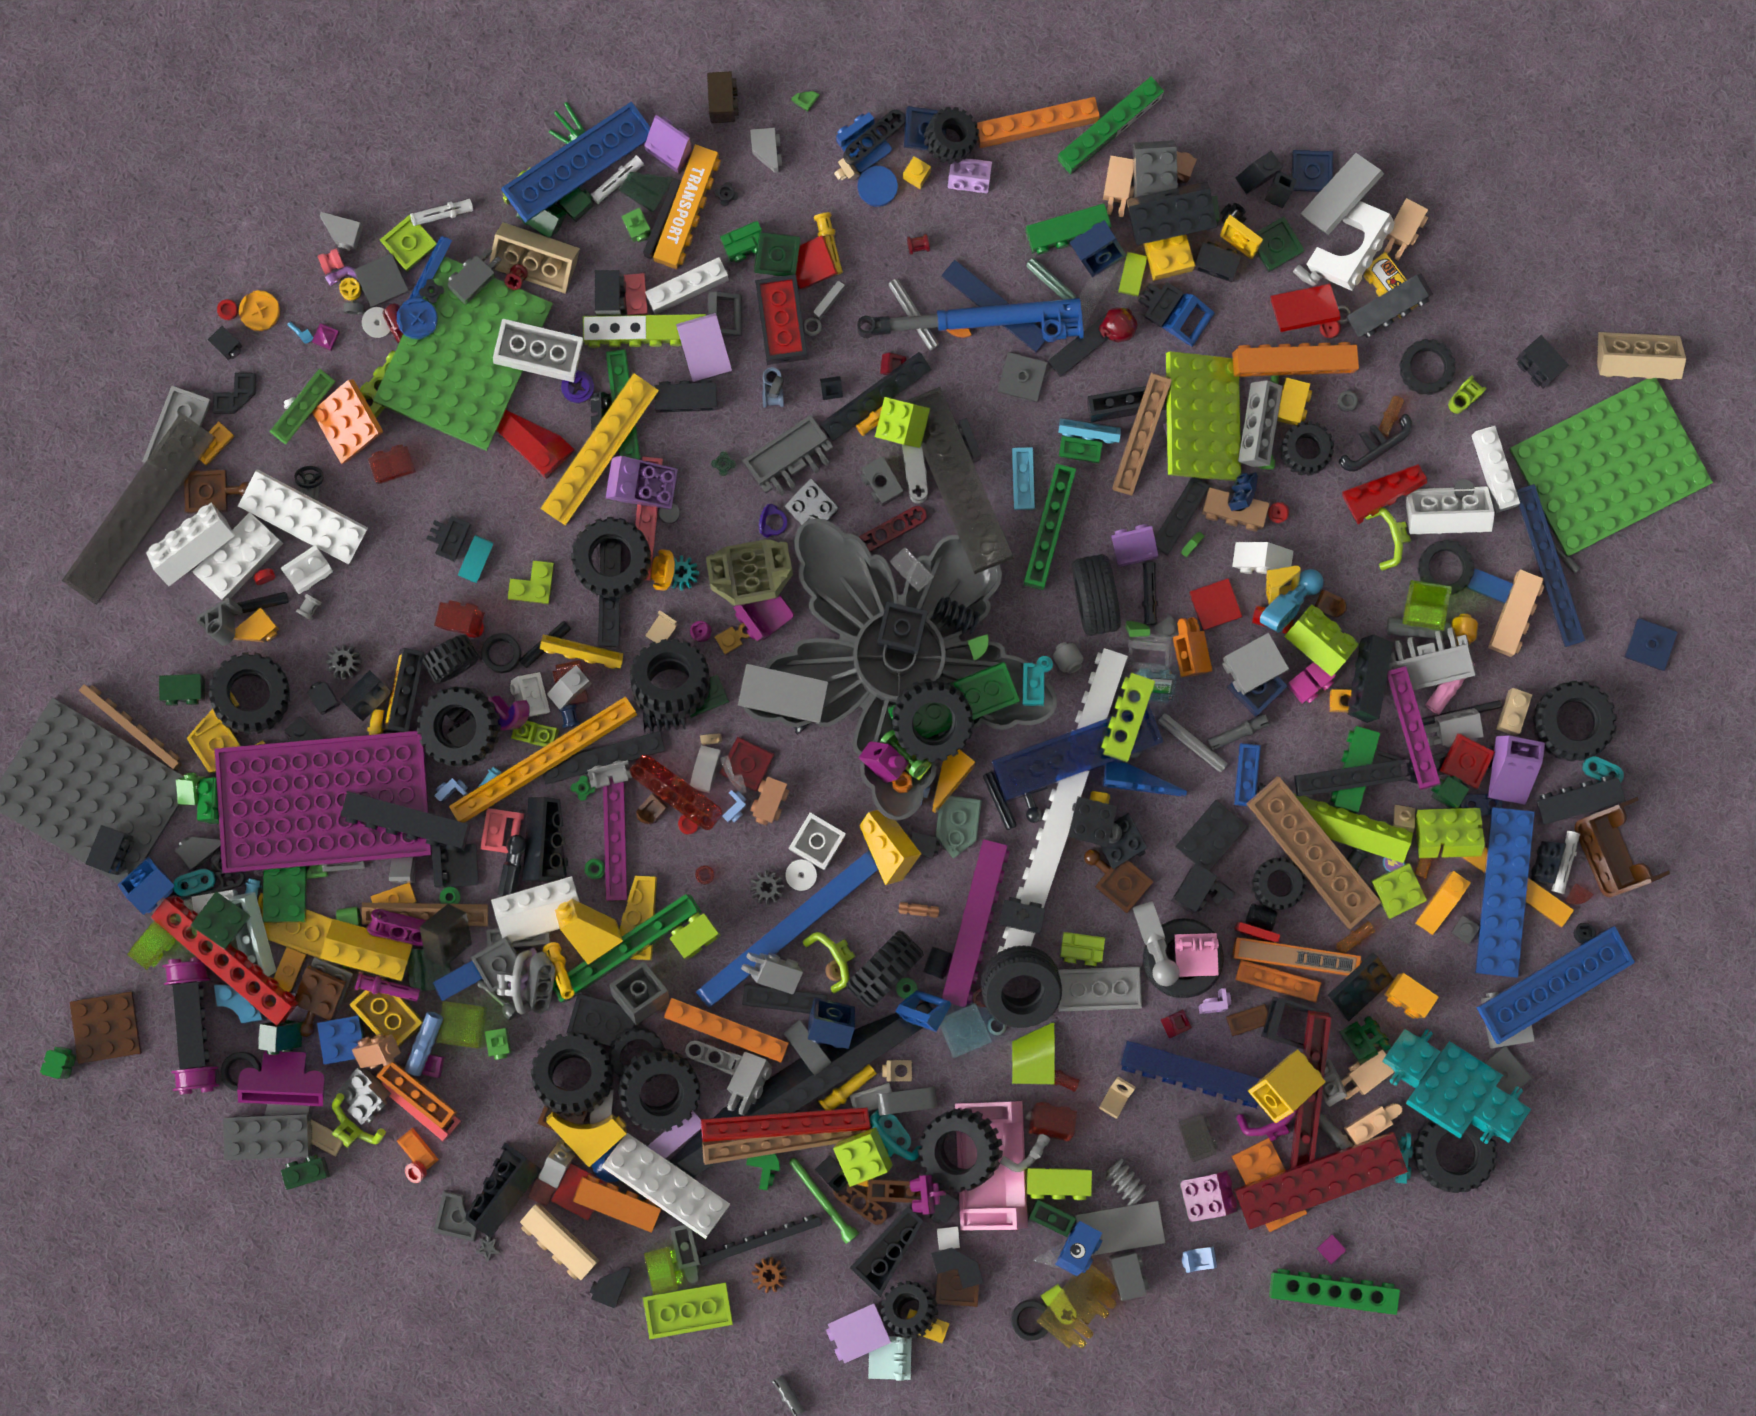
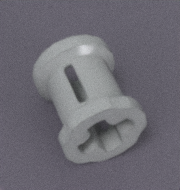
(308, 607)

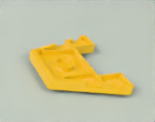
(211, 735)

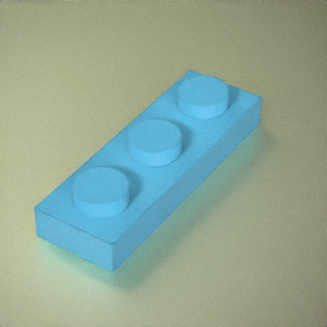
(1089, 430)
(1023, 478)

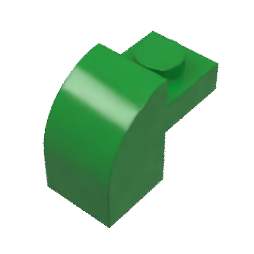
(768, 1163)

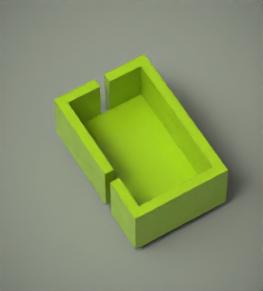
(1321, 640)
(1454, 828)
(694, 935)
(1058, 1183)

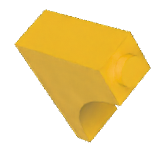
(589, 1140)

